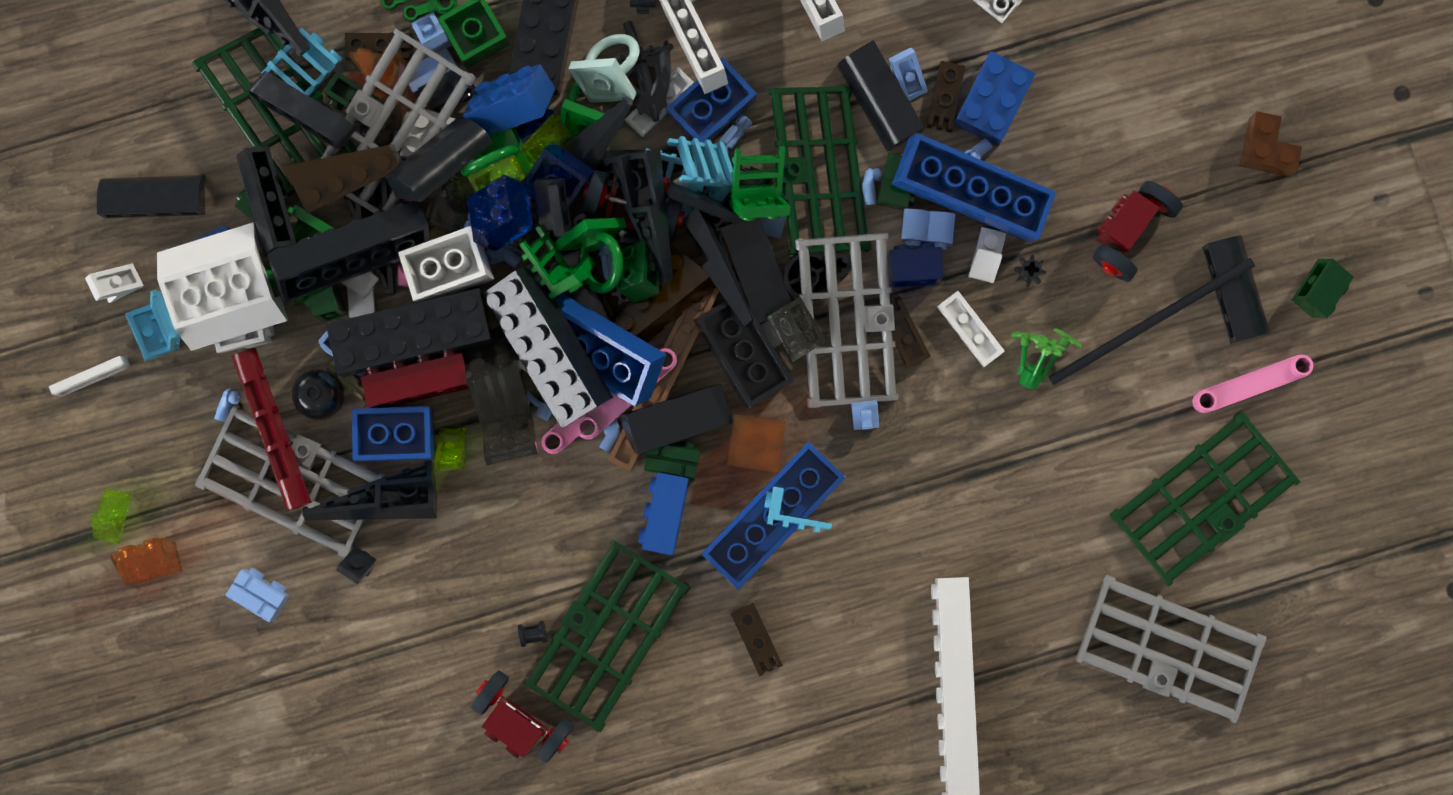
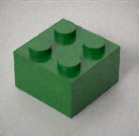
(473, 31)

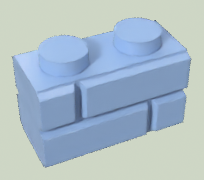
(258, 595)

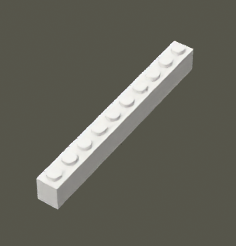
(957, 686)

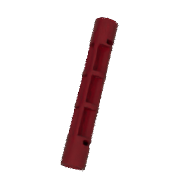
(271, 429)

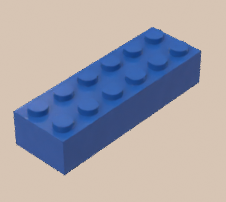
(973, 188)
(622, 359)
(749, 539)

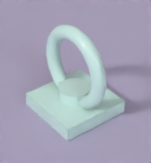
(604, 78)

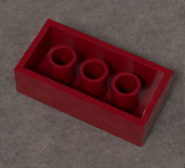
(415, 381)

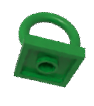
(577, 116)
(504, 145)
(592, 236)

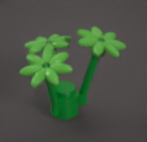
(1034, 374)

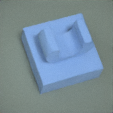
(865, 415)

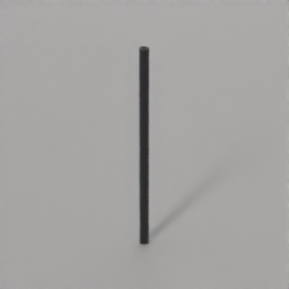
(1152, 321)

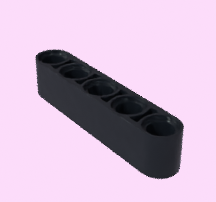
(302, 110)

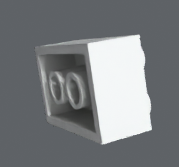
(445, 266)

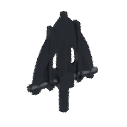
(650, 97)

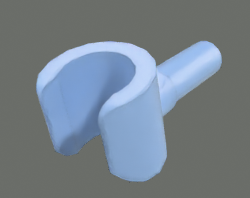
(543, 410)

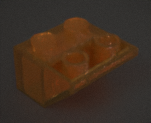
(367, 61)
(147, 562)

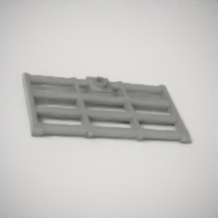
(375, 114)
(867, 319)
(305, 452)
(1163, 667)

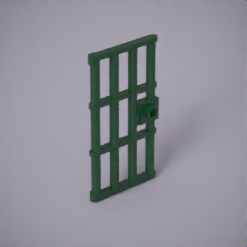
(230, 105)
(801, 171)
(1218, 513)
(590, 624)

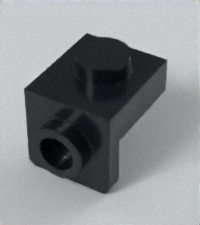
(356, 565)

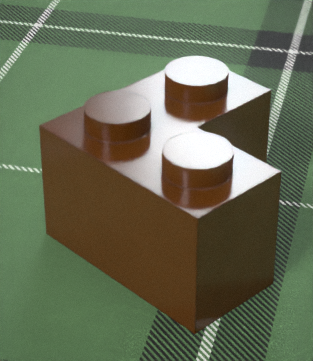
(1262, 149)

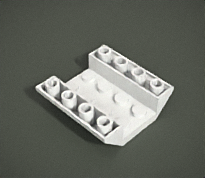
(218, 287)

